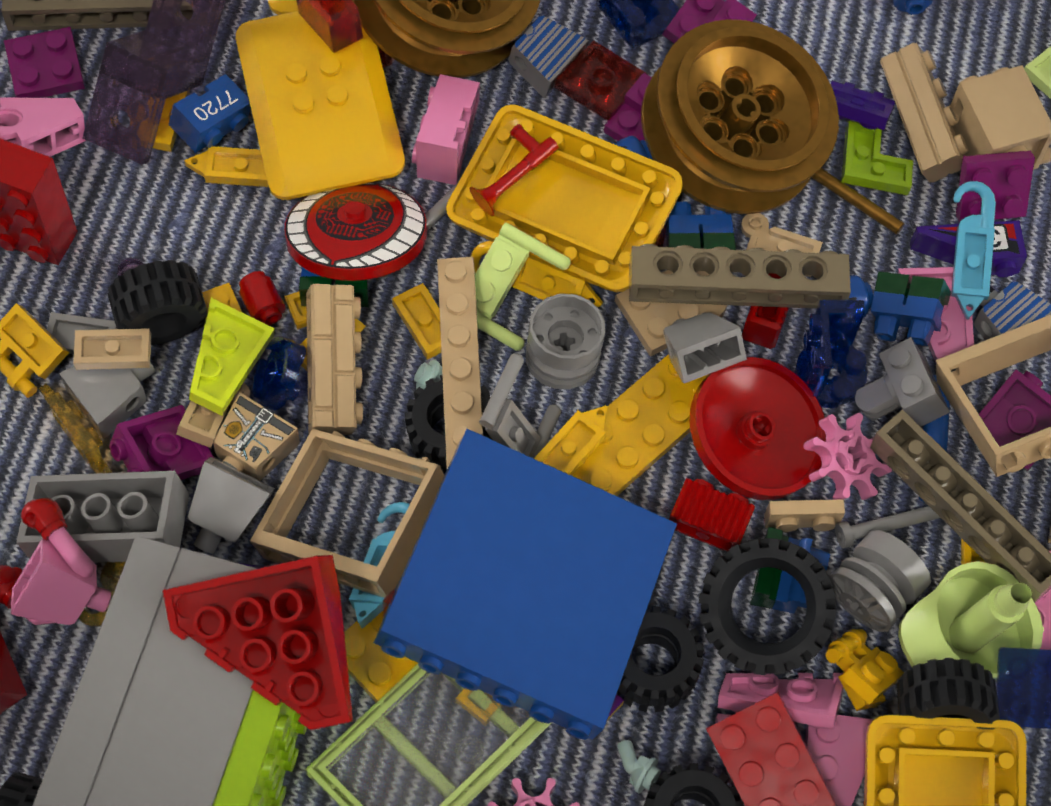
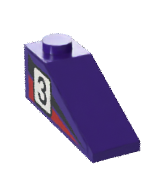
(1008, 245)

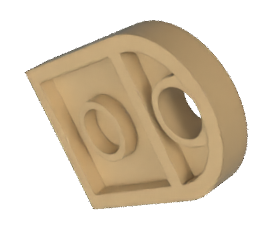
(651, 318)

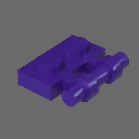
(867, 108)

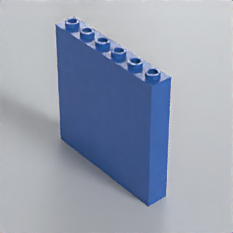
(527, 586)

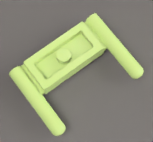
(500, 271)

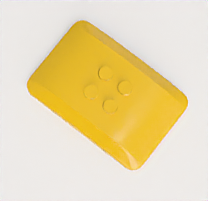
(317, 112)
(581, 201)
(944, 762)

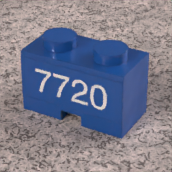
(211, 116)

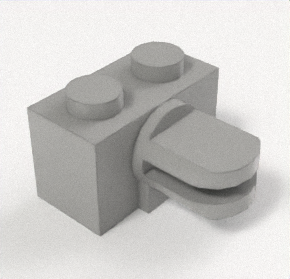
(906, 386)

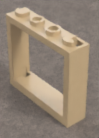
(984, 360)
(299, 482)

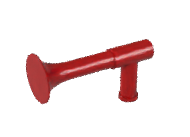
(538, 153)

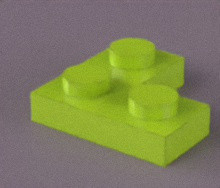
(870, 169)

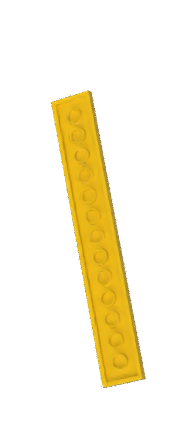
(639, 431)

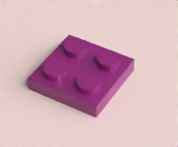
(44, 64)
(1008, 178)

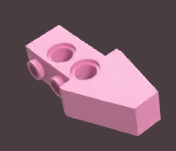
(42, 123)

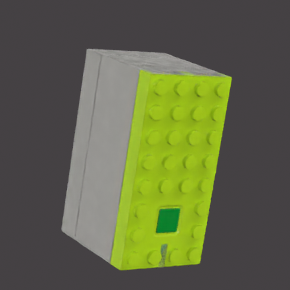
(159, 715)

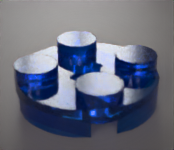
(278, 375)
(853, 375)

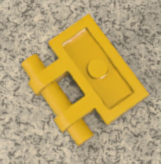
(33, 344)
(866, 670)

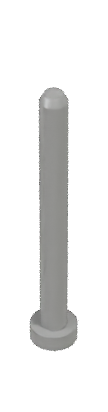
(847, 534)

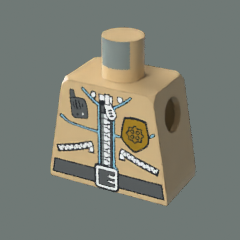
(254, 438)

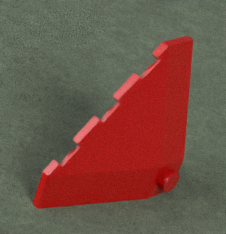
(277, 630)

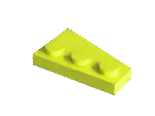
(226, 355)

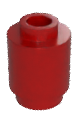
(261, 297)

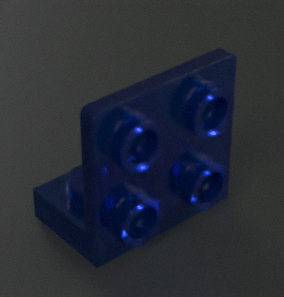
(639, 19)
(830, 327)
(1024, 686)

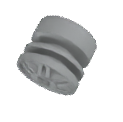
(564, 341)
(880, 580)

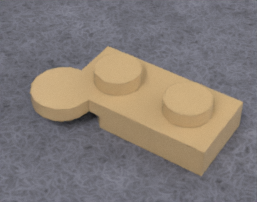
(775, 239)
(203, 424)

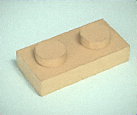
(112, 349)
(797, 514)

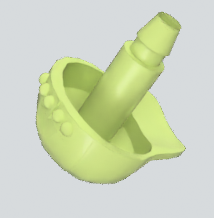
(972, 617)

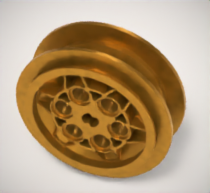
(446, 35)
(753, 91)

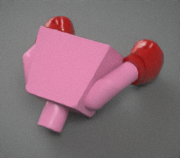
(58, 575)

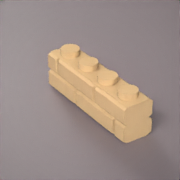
(923, 111)
(332, 358)

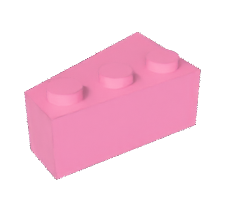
(446, 129)

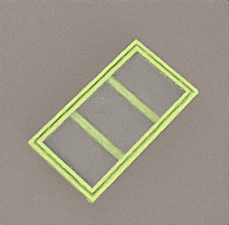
(424, 746)

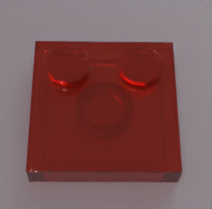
(598, 80)

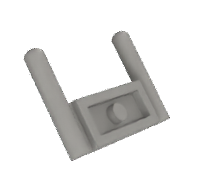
(507, 423)

